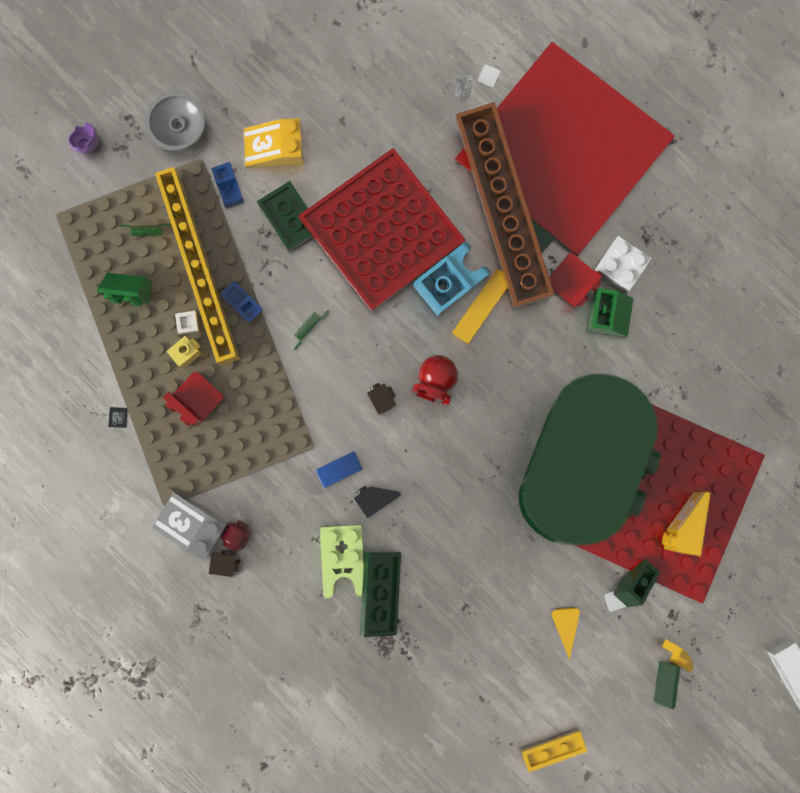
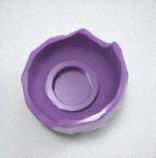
(84, 139)

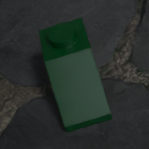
(637, 584)

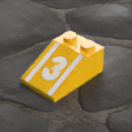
(274, 143)
(688, 527)

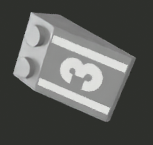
(189, 526)

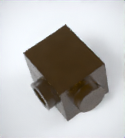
(381, 398)
(225, 563)

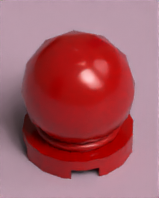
(436, 378)

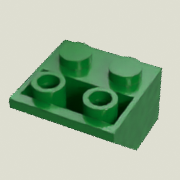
(125, 288)
(610, 312)

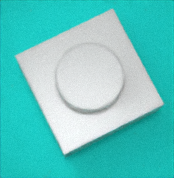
(187, 322)

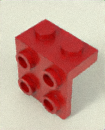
(574, 280)
(194, 399)

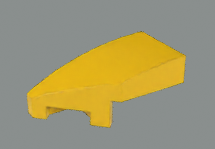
(679, 656)

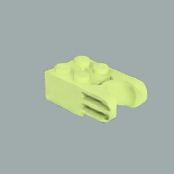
(342, 564)

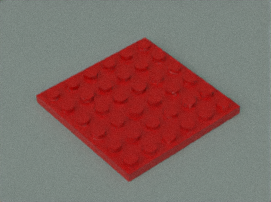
(382, 229)

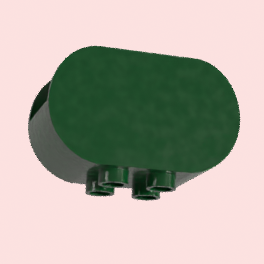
(590, 461)

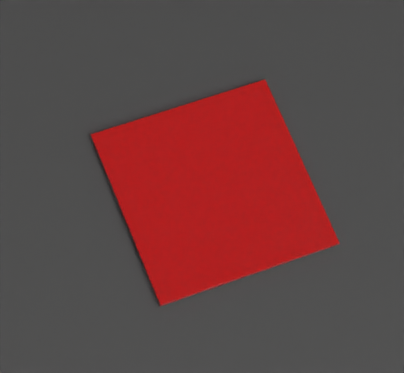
(575, 146)
(689, 463)

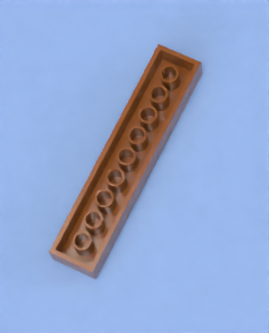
(504, 205)

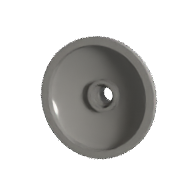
(175, 110)

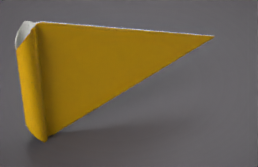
(566, 624)

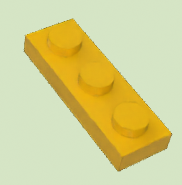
(554, 750)

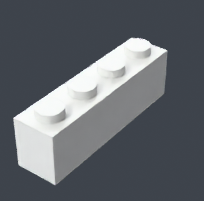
(787, 662)

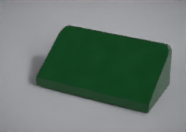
(667, 684)

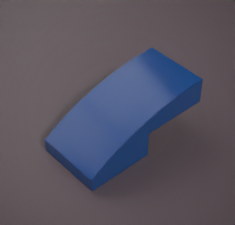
(227, 184)
(241, 301)
(338, 469)

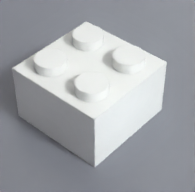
(622, 265)

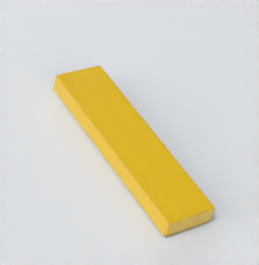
(481, 307)

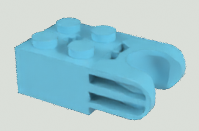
(453, 275)

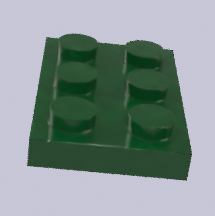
(282, 211)

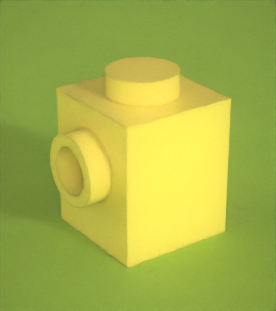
(185, 351)

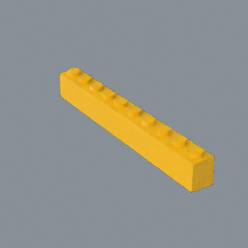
(197, 266)

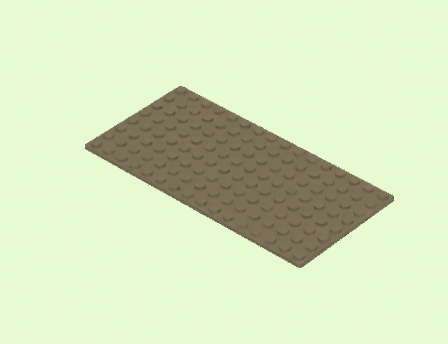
(259, 413)

